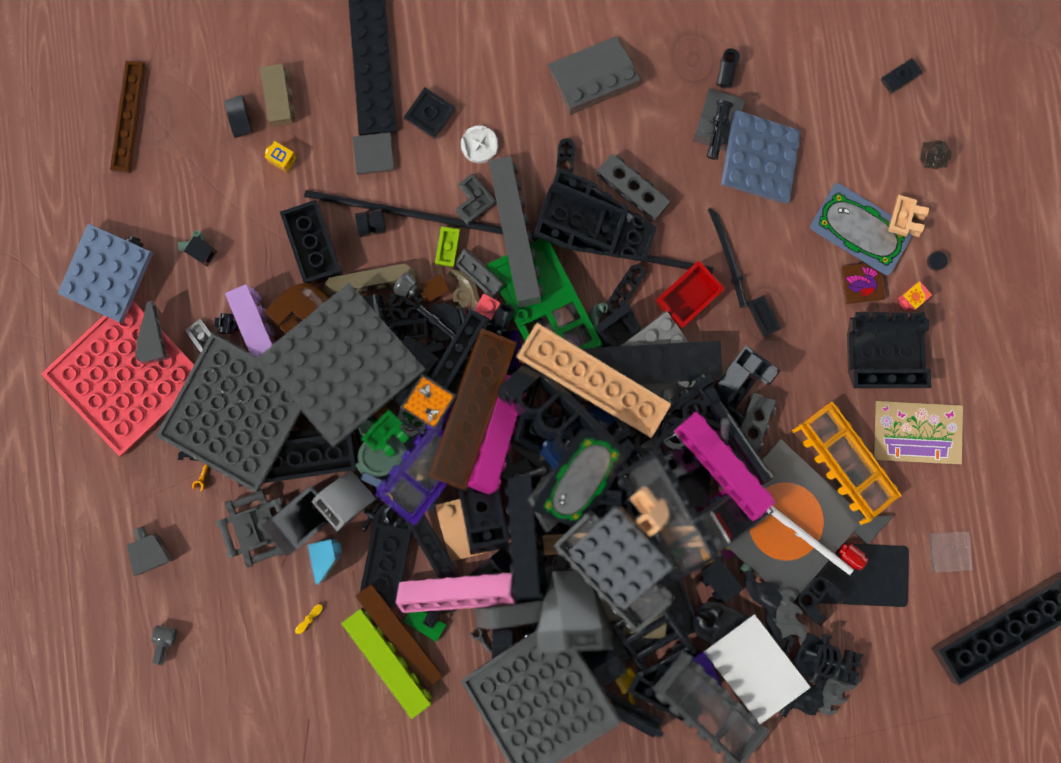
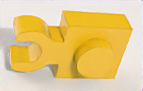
(625, 681)

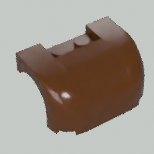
(295, 305)

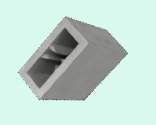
(343, 500)

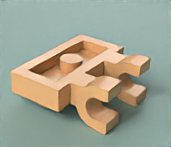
(903, 215)

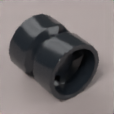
(370, 223)

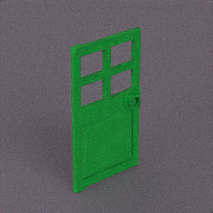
(556, 289)

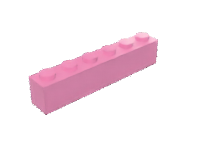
(456, 593)

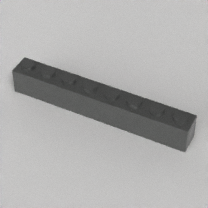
(514, 231)

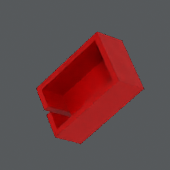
(689, 294)

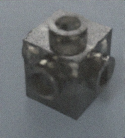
(935, 154)

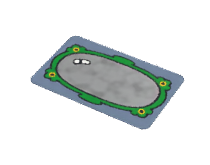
(859, 229)

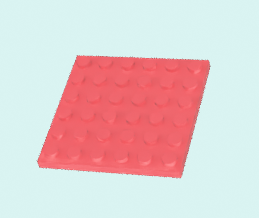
(113, 387)

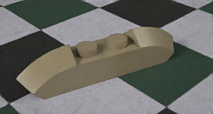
(369, 279)

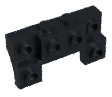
(741, 377)

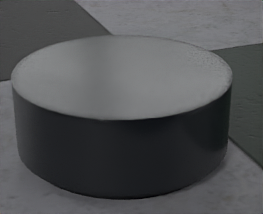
(937, 261)

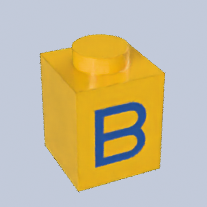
(280, 156)

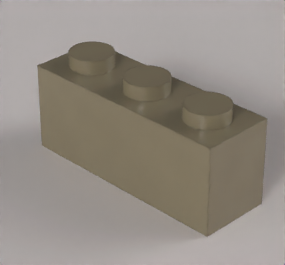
(277, 95)

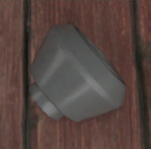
(406, 285)

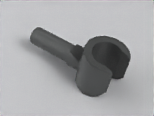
(480, 638)

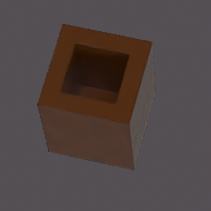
(434, 289)

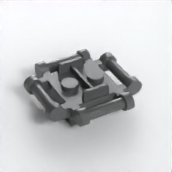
(249, 528)

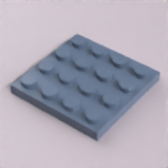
(760, 157)
(105, 273)

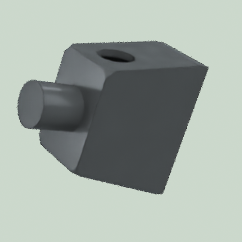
(147, 552)

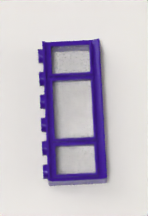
(408, 486)

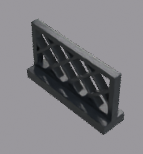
(635, 715)

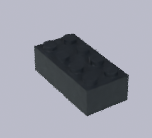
(311, 243)

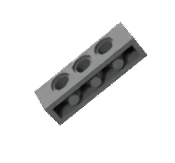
(636, 198)
(766, 407)

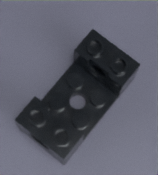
(487, 529)

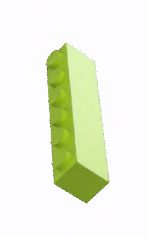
(387, 663)

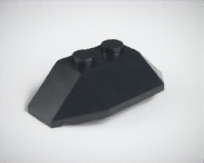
(642, 687)

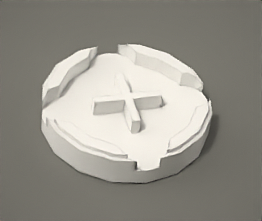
(479, 144)

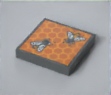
(428, 402)

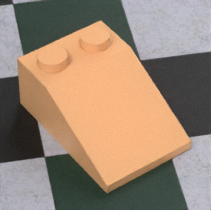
(454, 530)

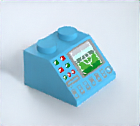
(324, 558)

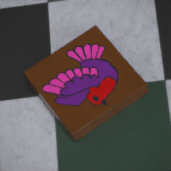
(862, 284)

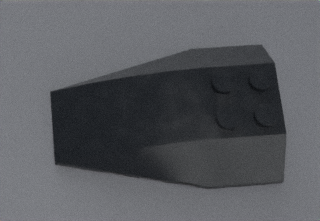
(591, 221)

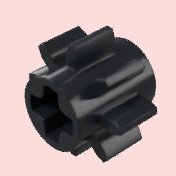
(226, 323)

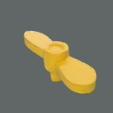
(309, 619)

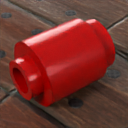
(852, 556)

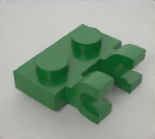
(382, 431)

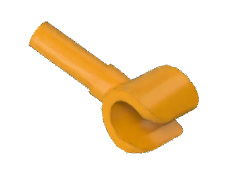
(201, 479)

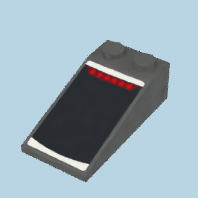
(727, 521)

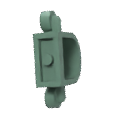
(378, 462)

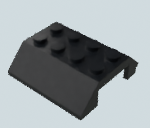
(888, 350)

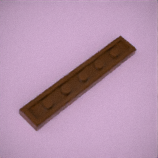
(127, 116)
(399, 636)

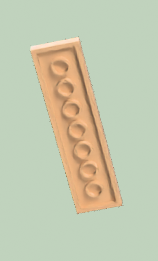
(593, 380)

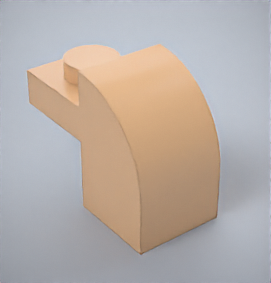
(654, 512)

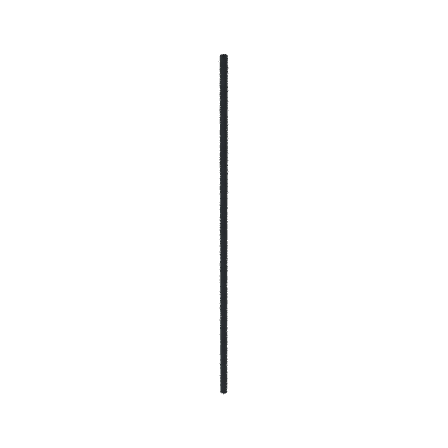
(459, 222)

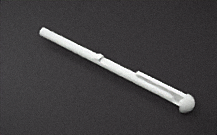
(812, 541)

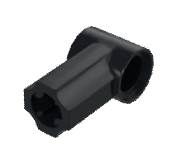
(727, 69)
(501, 321)

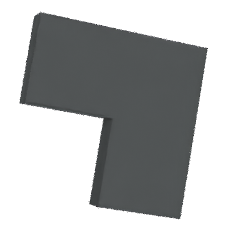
(478, 199)

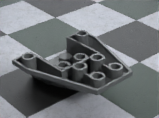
(572, 616)

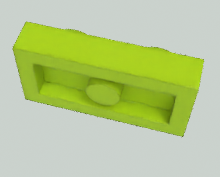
(447, 247)

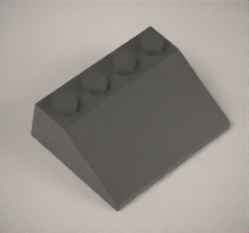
(594, 75)

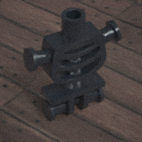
(826, 662)

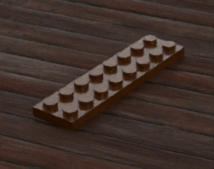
(472, 409)

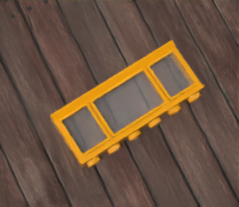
(849, 461)

